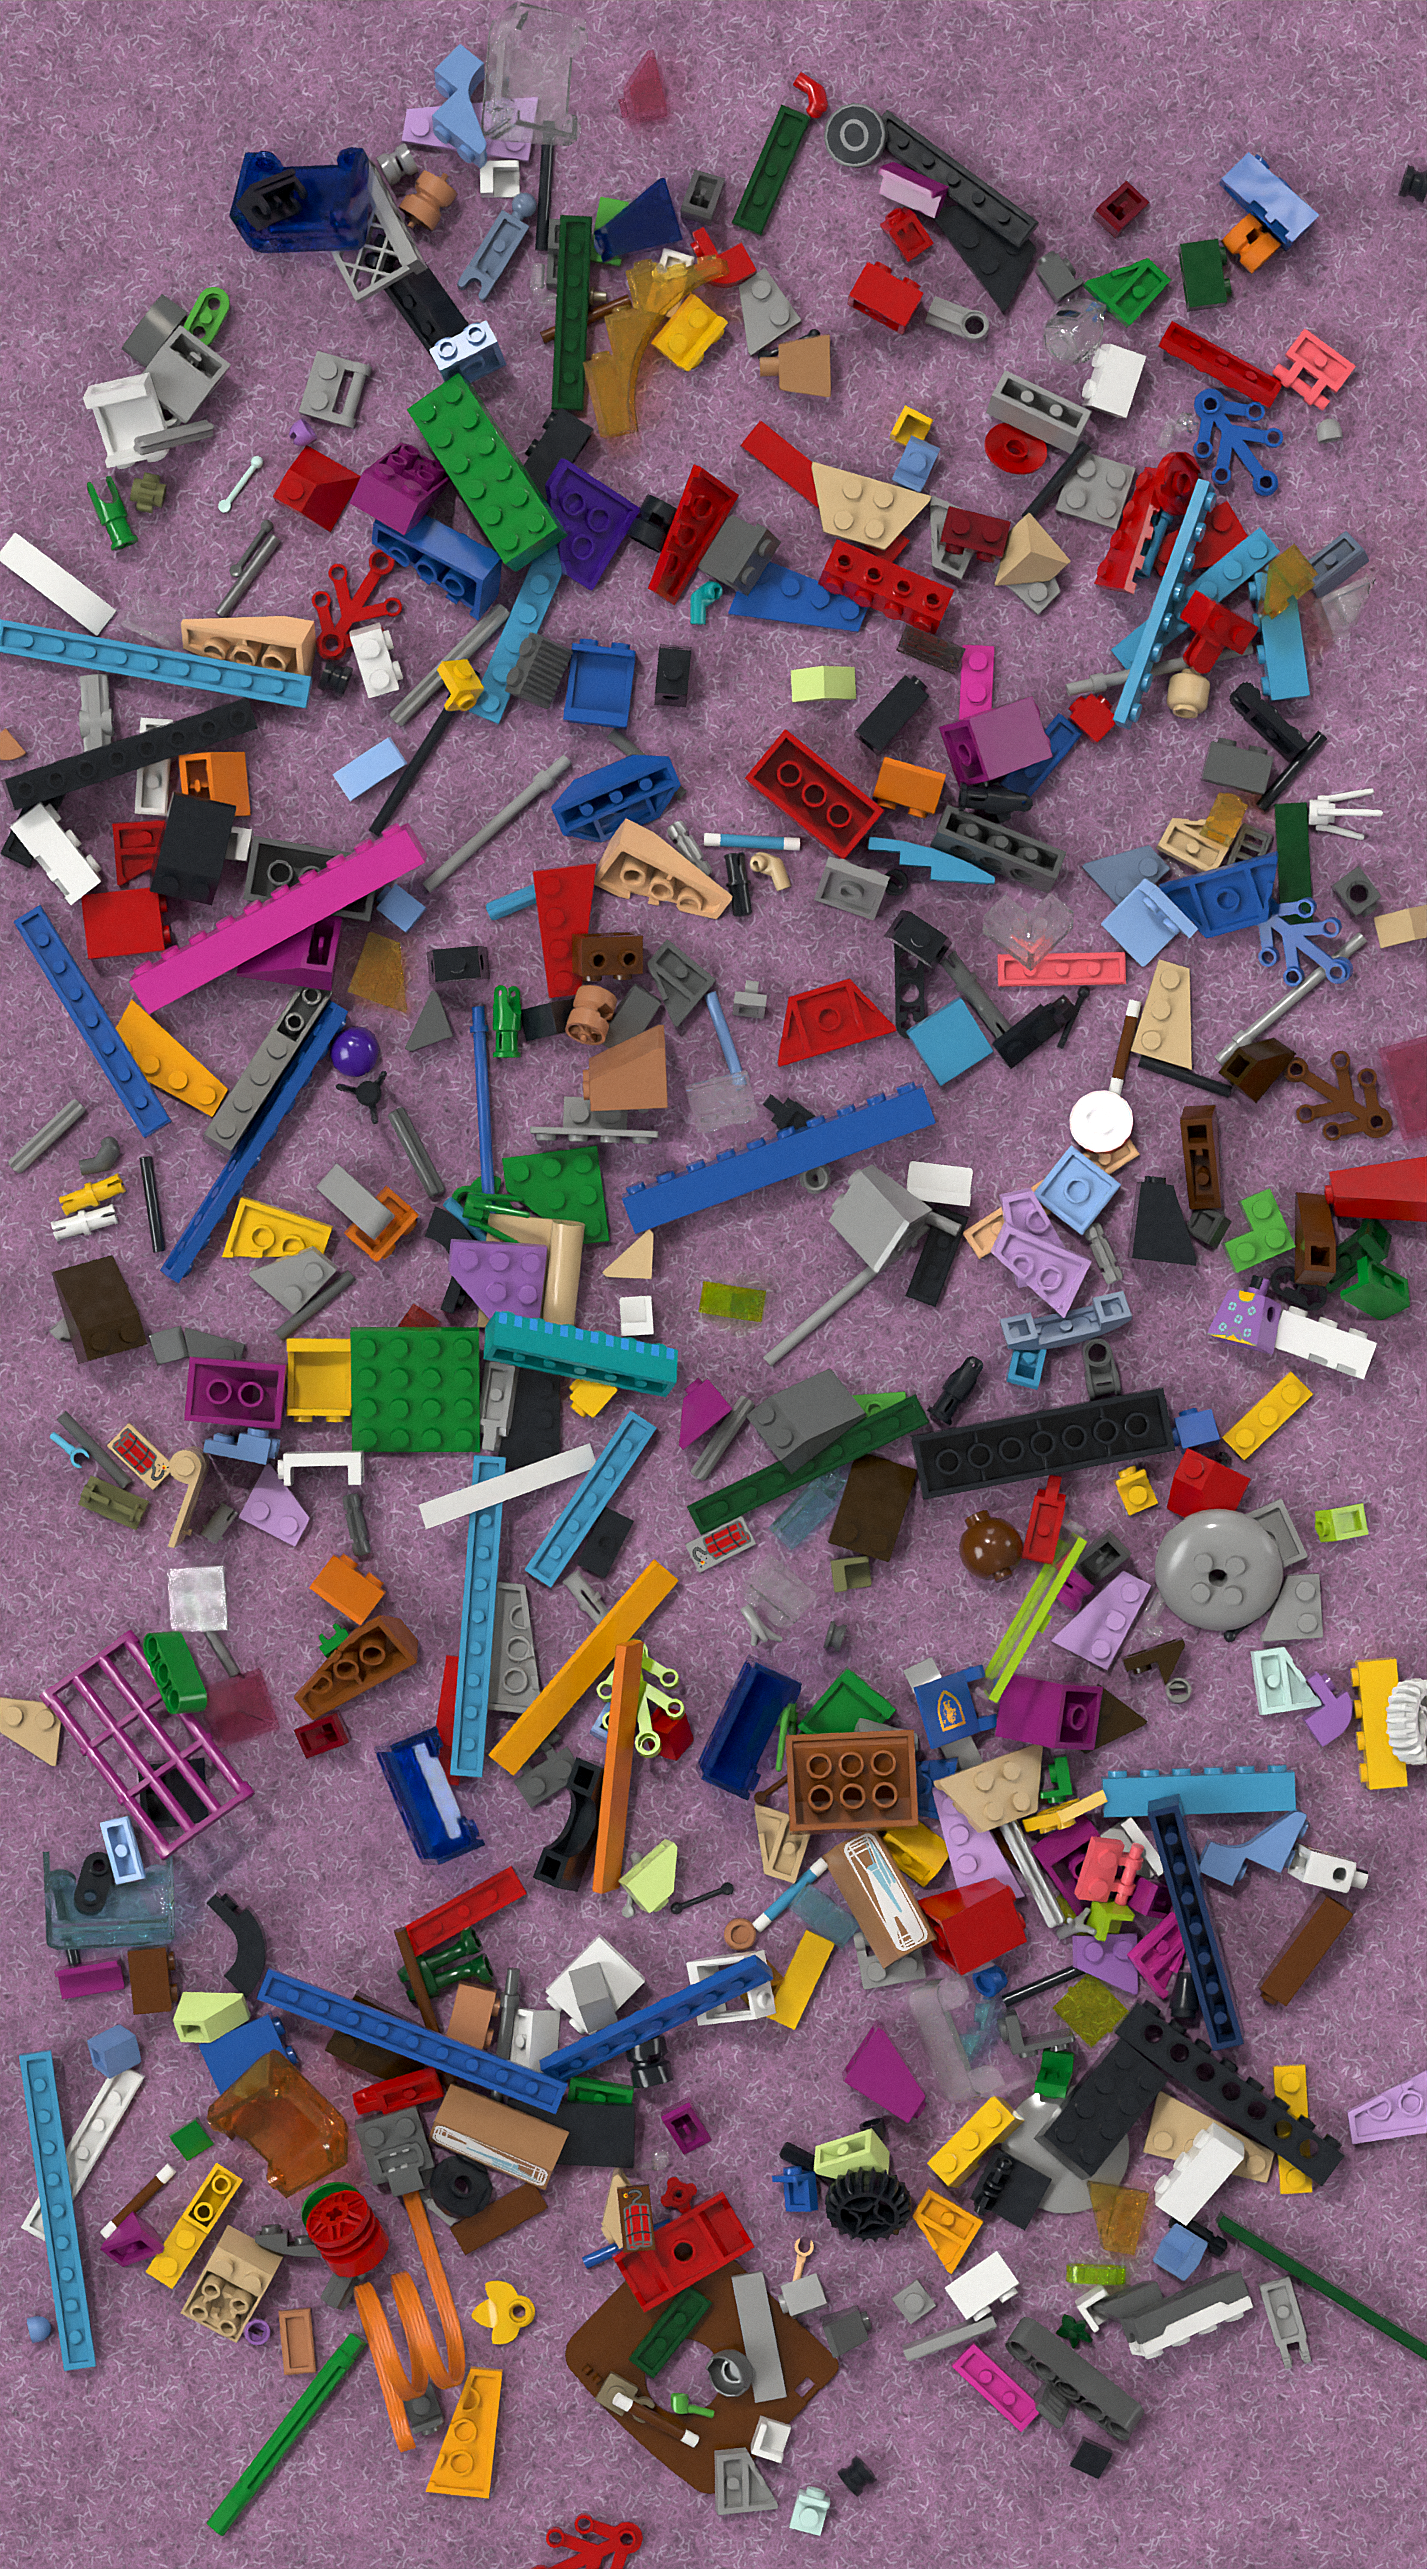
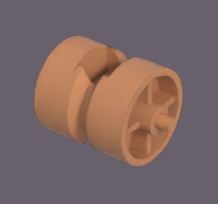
(425, 204)
(589, 1019)

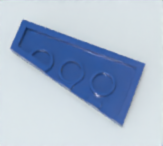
(797, 600)

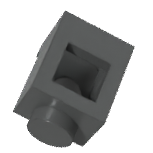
(1057, 276)

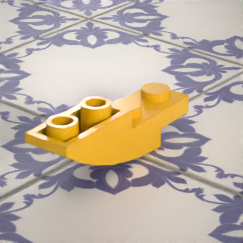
(194, 2225)

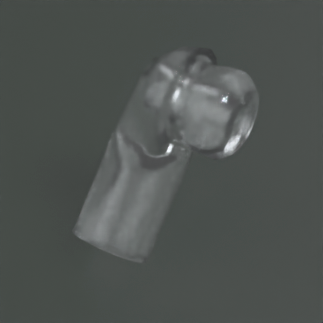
(538, 288)
(1175, 425)
(1150, 1617)

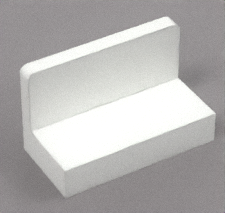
(940, 1183)
(1130, 1833)
(533, 2036)

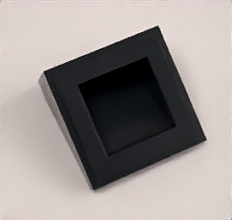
(1091, 2457)

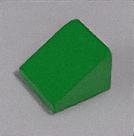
(191, 2139)

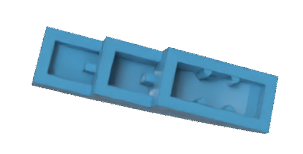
(942, 865)

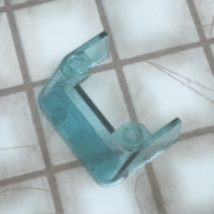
(132, 1914)

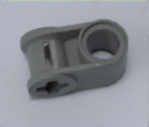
(1100, 1371)

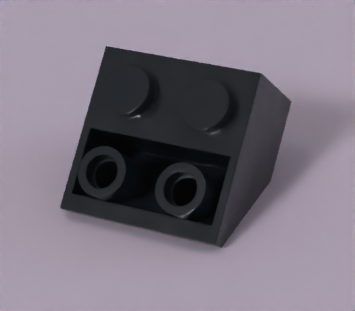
(180, 1790)

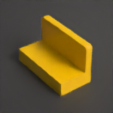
(917, 1852)

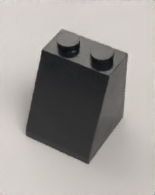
(1158, 1225)

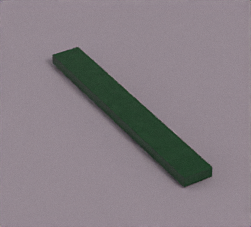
(777, 1480)
(1322, 2284)

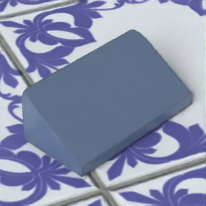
(1337, 563)

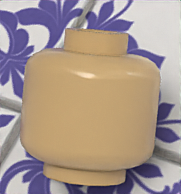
(1188, 694)

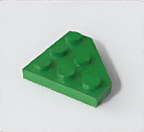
(561, 1187)

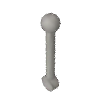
(628, 1910)

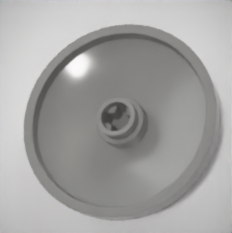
(1066, 2190)

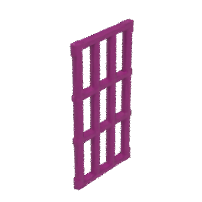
(151, 1777)

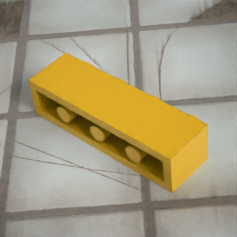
(1375, 1684)

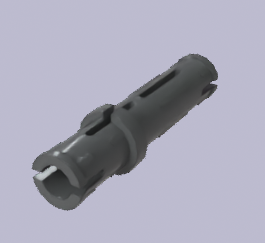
(975, 994)

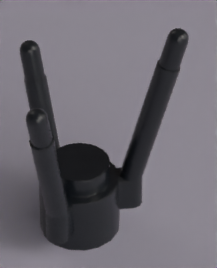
(367, 1094)

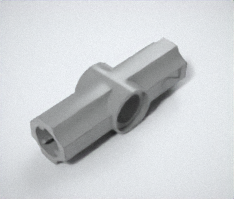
(96, 714)

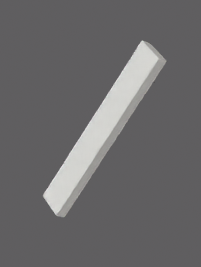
(92, 2137)

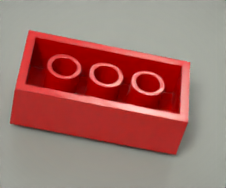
(813, 795)

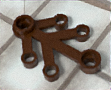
(1342, 1099)

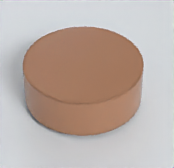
(740, 1933)

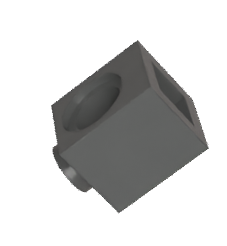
(1357, 878)

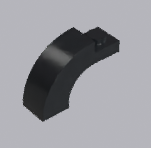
(443, 1228)
(250, 1940)

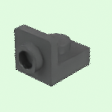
(425, 2412)

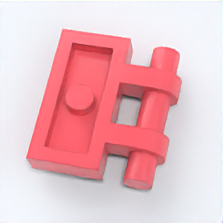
(1318, 361)
(1100, 1868)

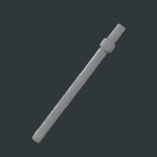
(1099, 682)
(543, 781)
(1245, 1037)

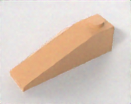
(263, 642)

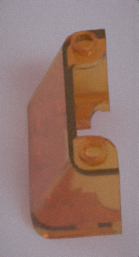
(284, 2123)

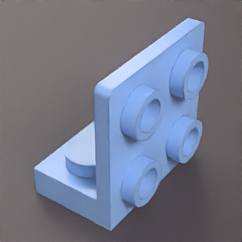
(1146, 922)

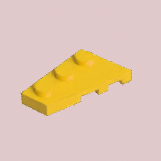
(272, 1232)

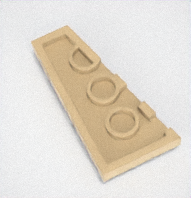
(1177, 2124)

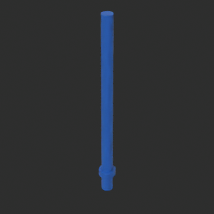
(483, 1101)

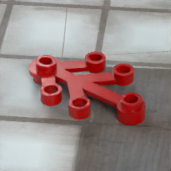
(351, 610)
(592, 2553)

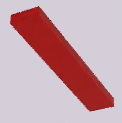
(796, 472)

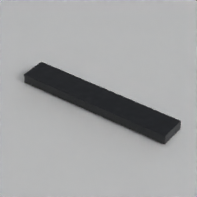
(963, 185)

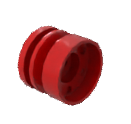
(347, 2233)

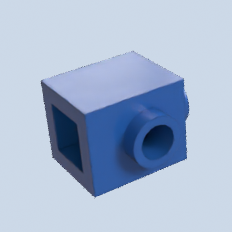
(1195, 1430)

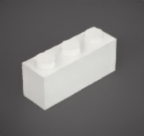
(1198, 2173)

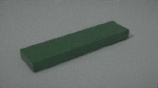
(771, 170)
(1293, 857)

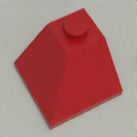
(317, 488)
(1205, 1485)

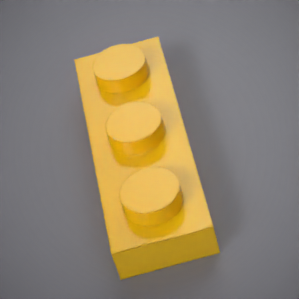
(1267, 1415)

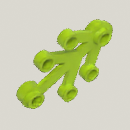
(649, 1692)

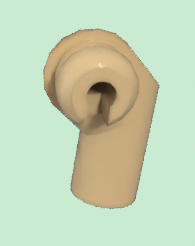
(771, 866)

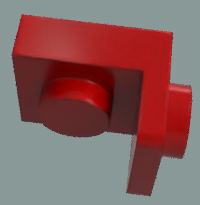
(906, 232)

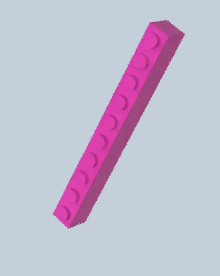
(278, 917)

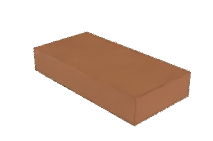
(297, 2341)

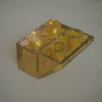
(1282, 578)

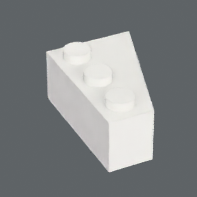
(57, 851)
(1323, 1343)

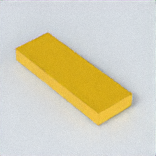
(801, 1978)

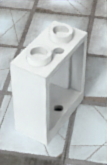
(760, 1998)

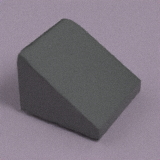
(1208, 1226)
(168, 1345)

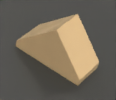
(1401, 926)
(635, 1261)

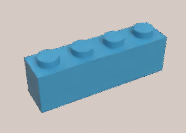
(1280, 650)

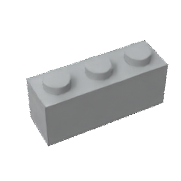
(1038, 412)

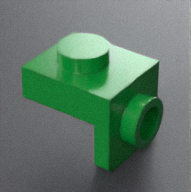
(1055, 2074)

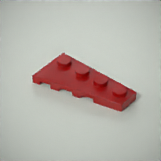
(1127, 542)

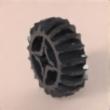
(868, 2204)

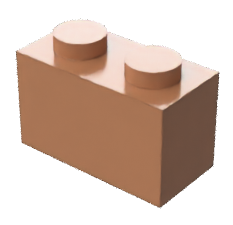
(472, 2014)

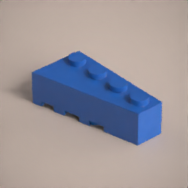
(446, 558)

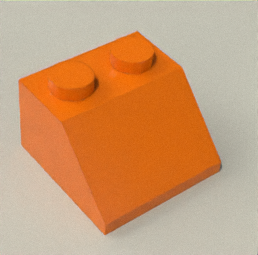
(908, 787)
(348, 1588)

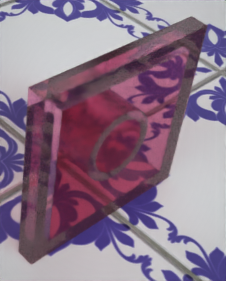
(239, 1708)

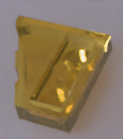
(380, 973)
(1117, 2215)

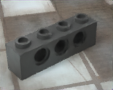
(998, 849)

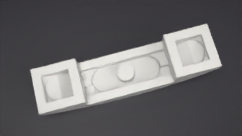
(56, 584)

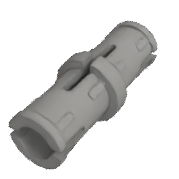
(576, 1583)

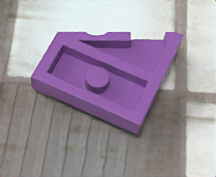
(1107, 1959)

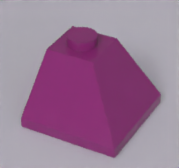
(700, 1410)

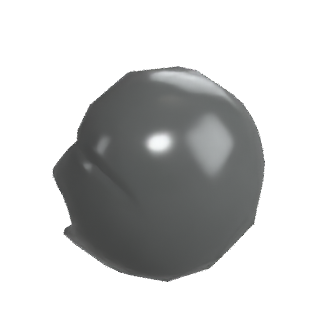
(730, 2372)

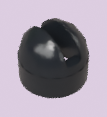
(892, 888)
(878, 2127)

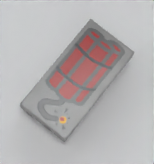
(720, 1543)

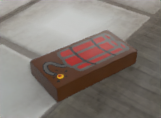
(636, 2218)

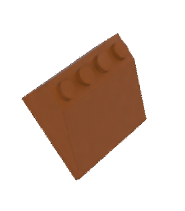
(851, 1782)

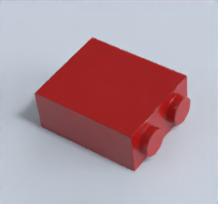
(125, 923)

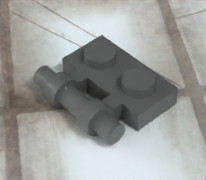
(549, 1775)

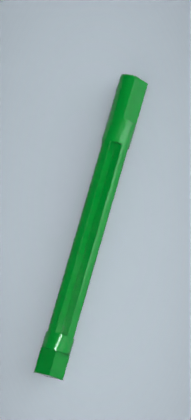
(286, 2434)

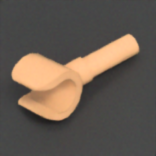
(801, 2259)

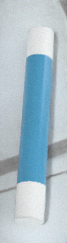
(751, 841)
(787, 1897)

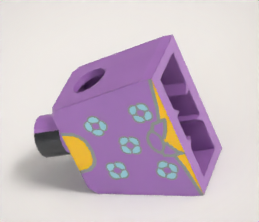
(1248, 1318)

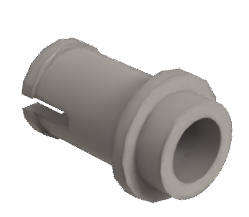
(219, 1523)

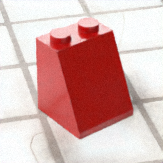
(974, 1924)

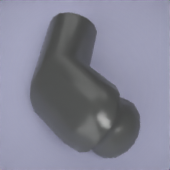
(104, 1159)

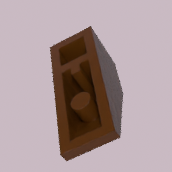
(1201, 1156)

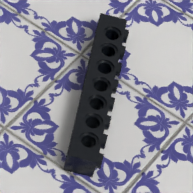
(129, 754)
(1316, 2166)

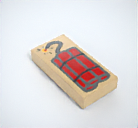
(140, 1456)

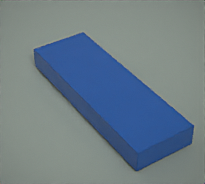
(1062, 738)

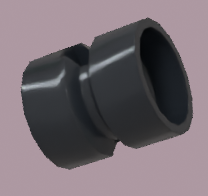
(648, 533)
(652, 2072)

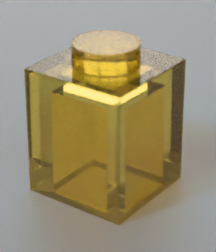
(1224, 819)

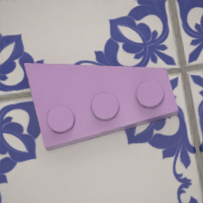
(1026, 1213)
(1104, 1621)
(1391, 2113)

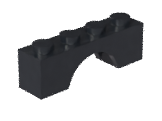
(566, 1859)

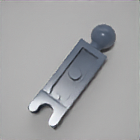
(499, 246)

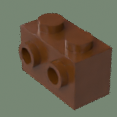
(607, 954)
(151, 1979)

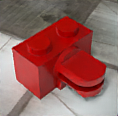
(1214, 629)

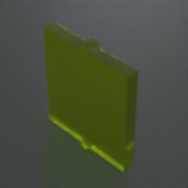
(1090, 2009)

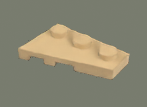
(1166, 1017)

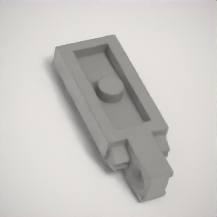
(497, 1403)

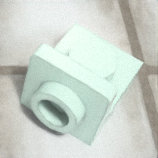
(810, 2510)

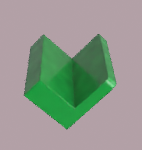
(1378, 1290)

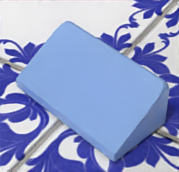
(122, 1849)

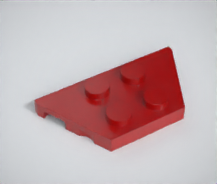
(829, 1021)

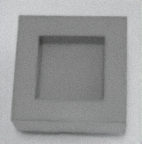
(913, 2301)

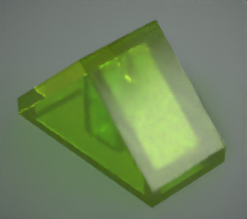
(732, 1301)

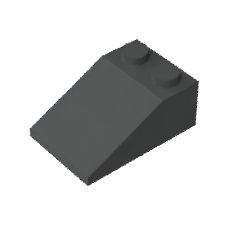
(806, 1418)

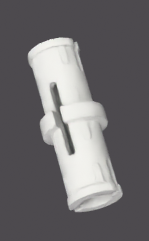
(84, 1222)

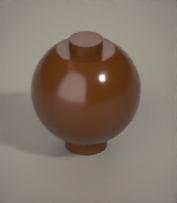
(990, 1547)

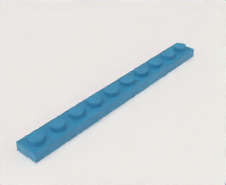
(155, 664)
(477, 1627)
(57, 2209)

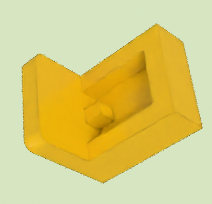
(461, 683)

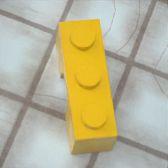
(987, 2127)

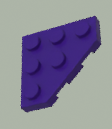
(592, 518)

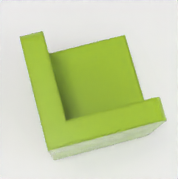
(1108, 1917)

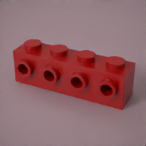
(885, 587)

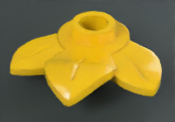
(498, 2311)

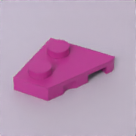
(1159, 1954)

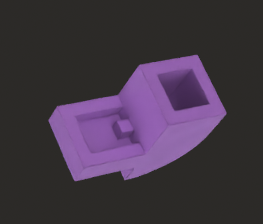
(1333, 1715)

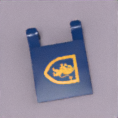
(949, 1709)

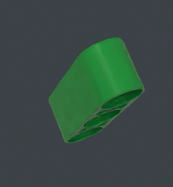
(175, 1672)

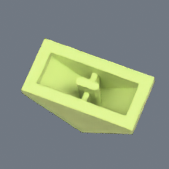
(823, 684)

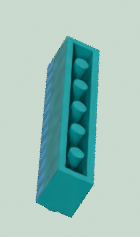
(580, 1353)

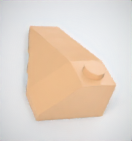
(648, 866)

